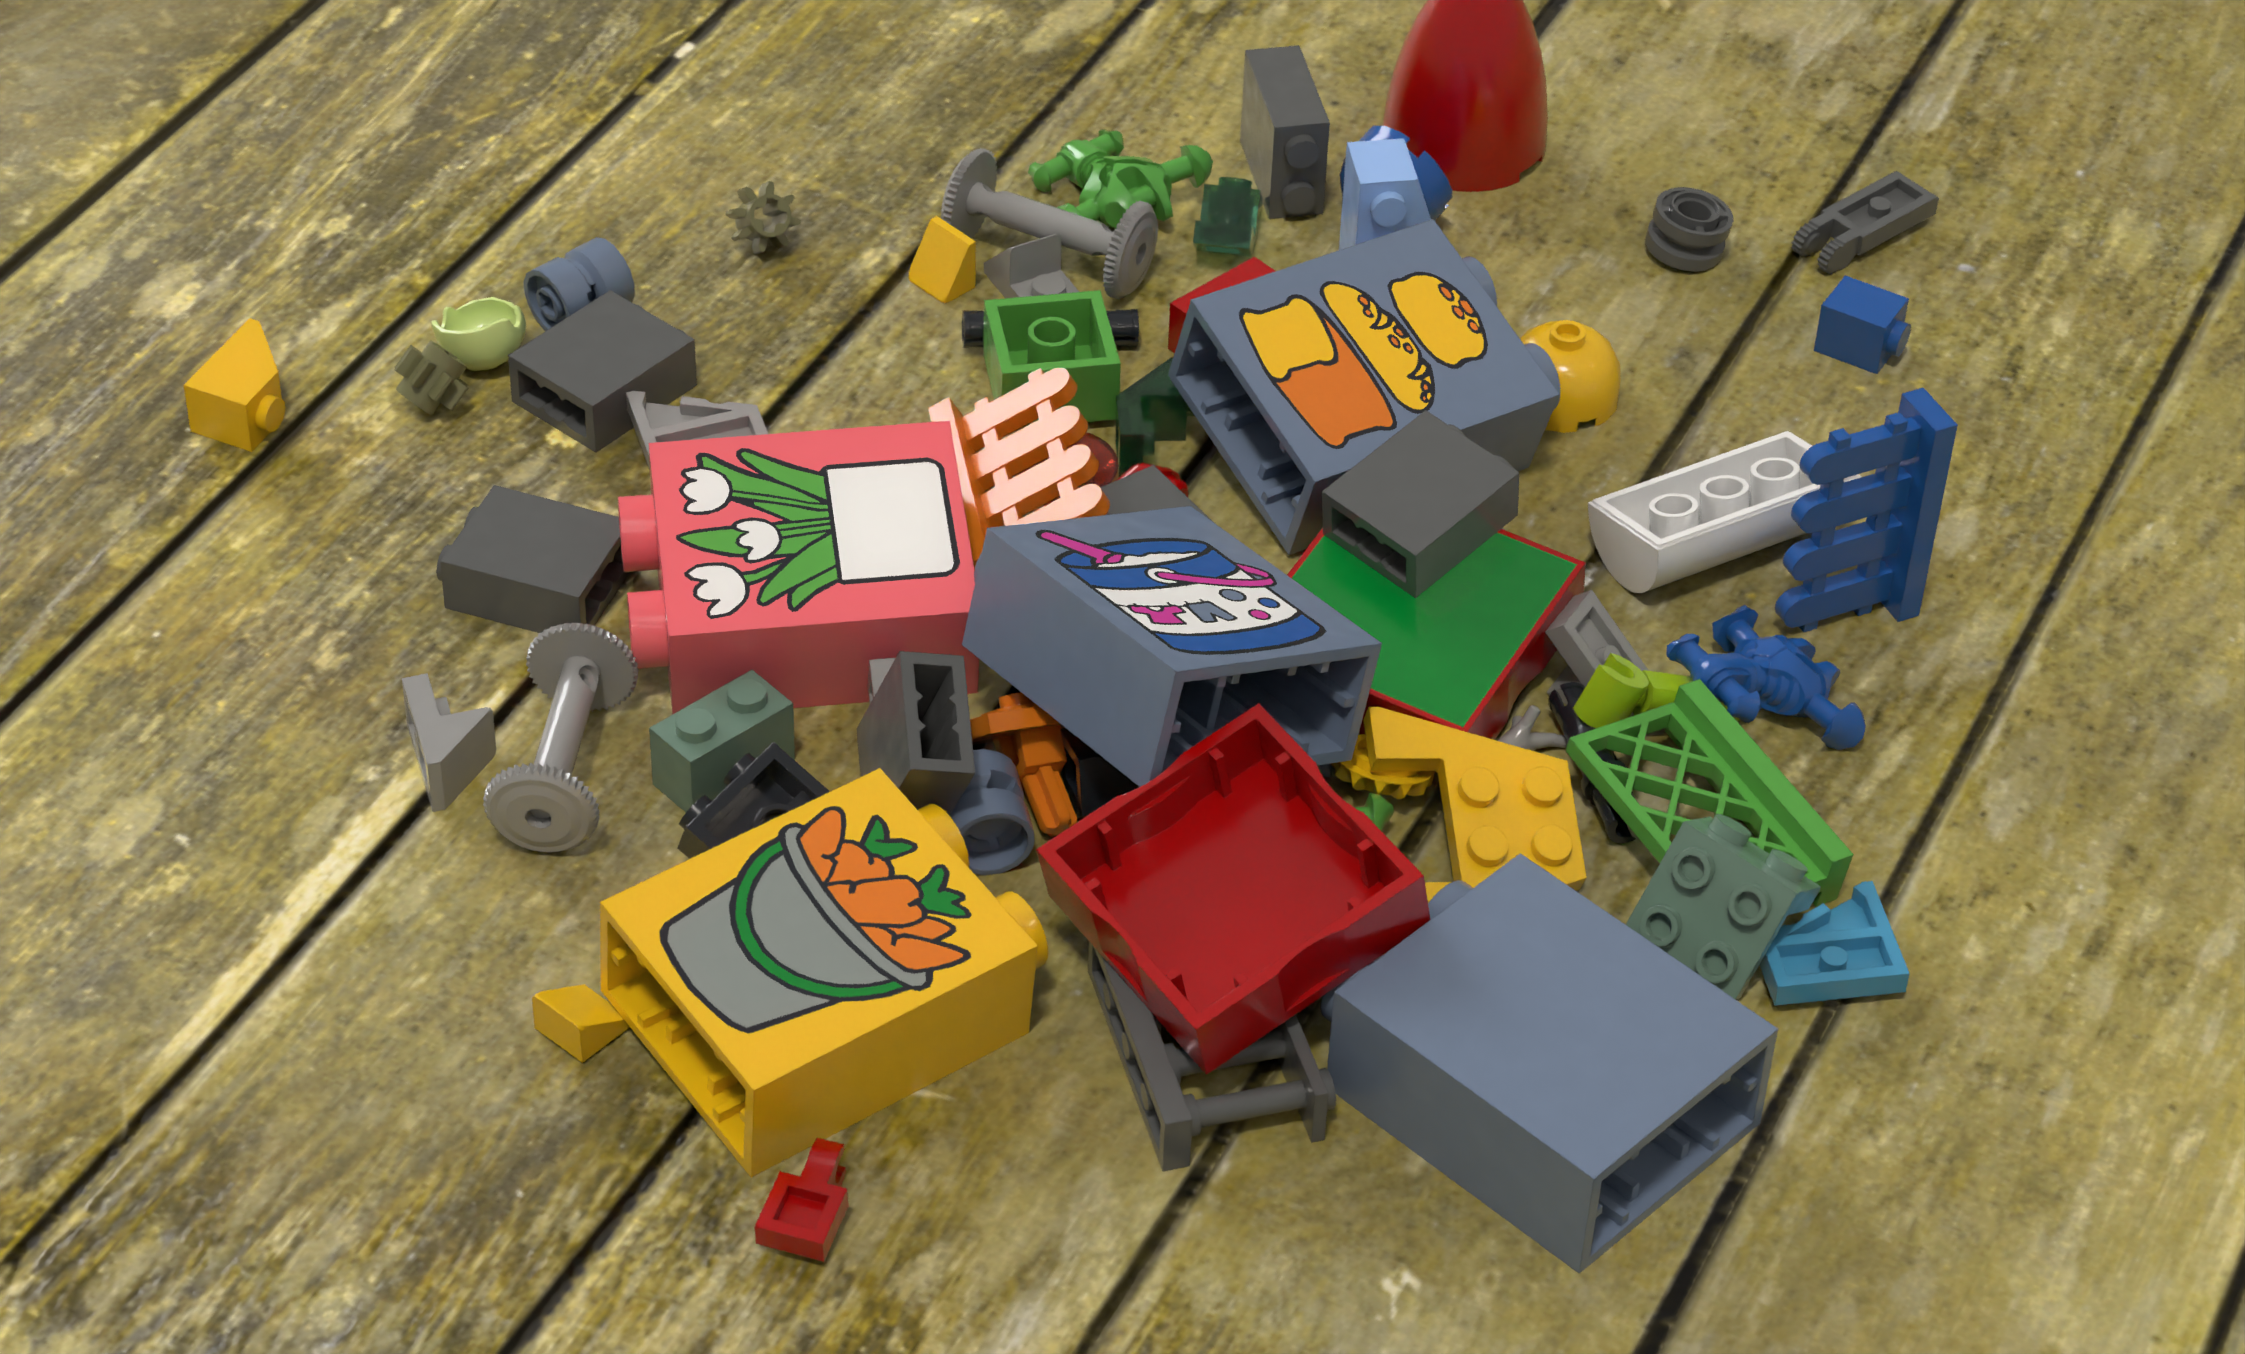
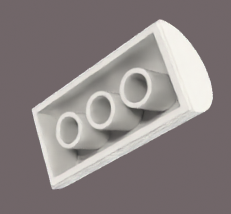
(1701, 513)

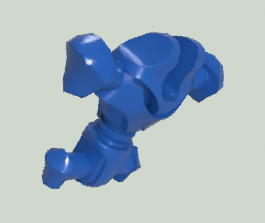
(1769, 675)

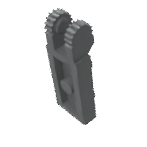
(1864, 221)

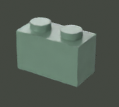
(708, 737)

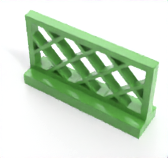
(1733, 764)

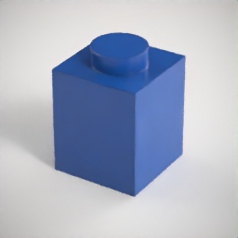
(1862, 325)

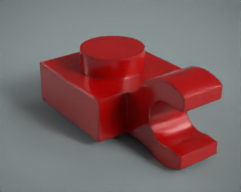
(807, 1208)

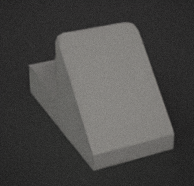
(1030, 269)
(1585, 638)
(446, 745)

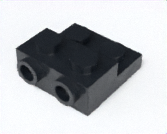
(754, 795)

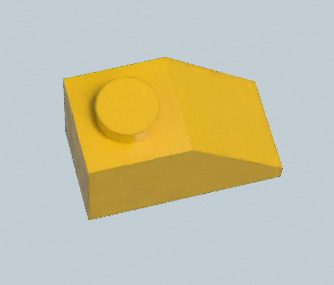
(237, 391)

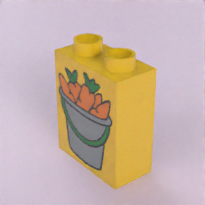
(820, 968)

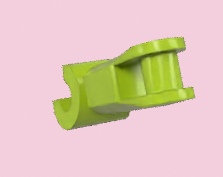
(1623, 688)

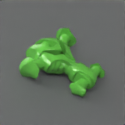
(1119, 181)

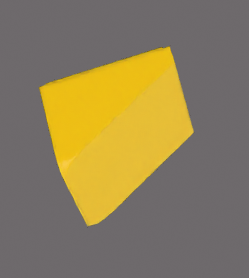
(944, 262)
(577, 1019)

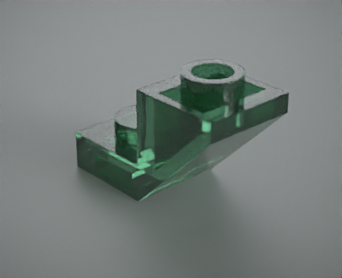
(1229, 217)
(1146, 414)

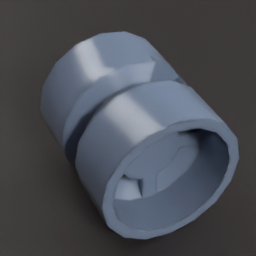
(576, 280)
(994, 816)

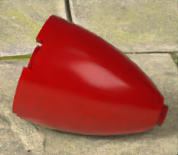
(1472, 91)

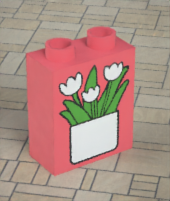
(799, 559)

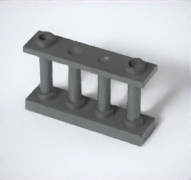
(1157, 1071)

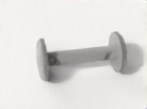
(1128, 249)
(541, 802)

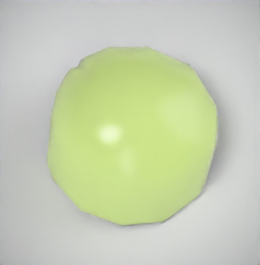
(481, 332)

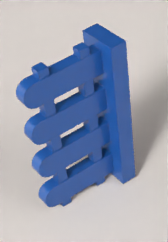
(1900, 508)

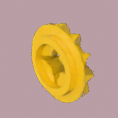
(1380, 782)

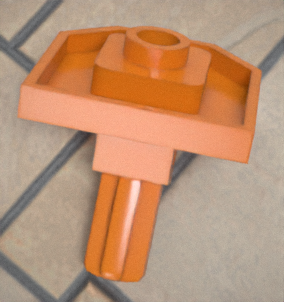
(1037, 750)

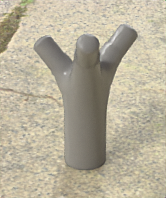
(1521, 735)

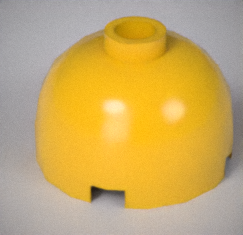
(1586, 372)

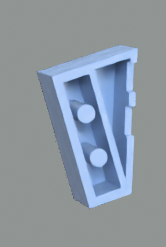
(1379, 191)

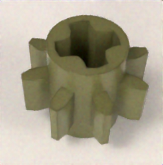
(752, 228)
(431, 377)

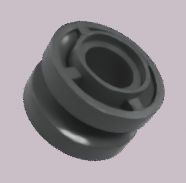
(1689, 229)

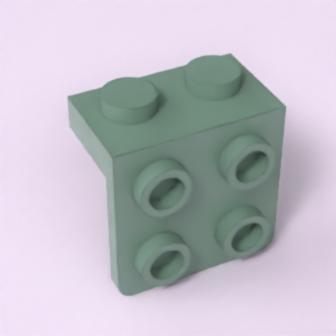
(1720, 901)

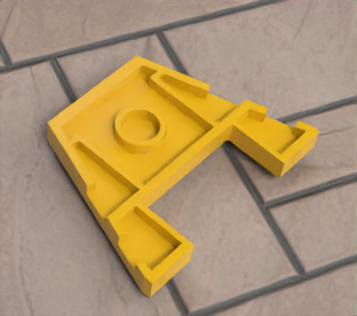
(1492, 797)

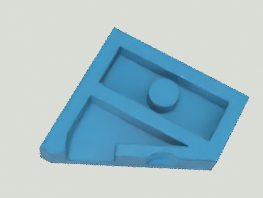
(1836, 953)

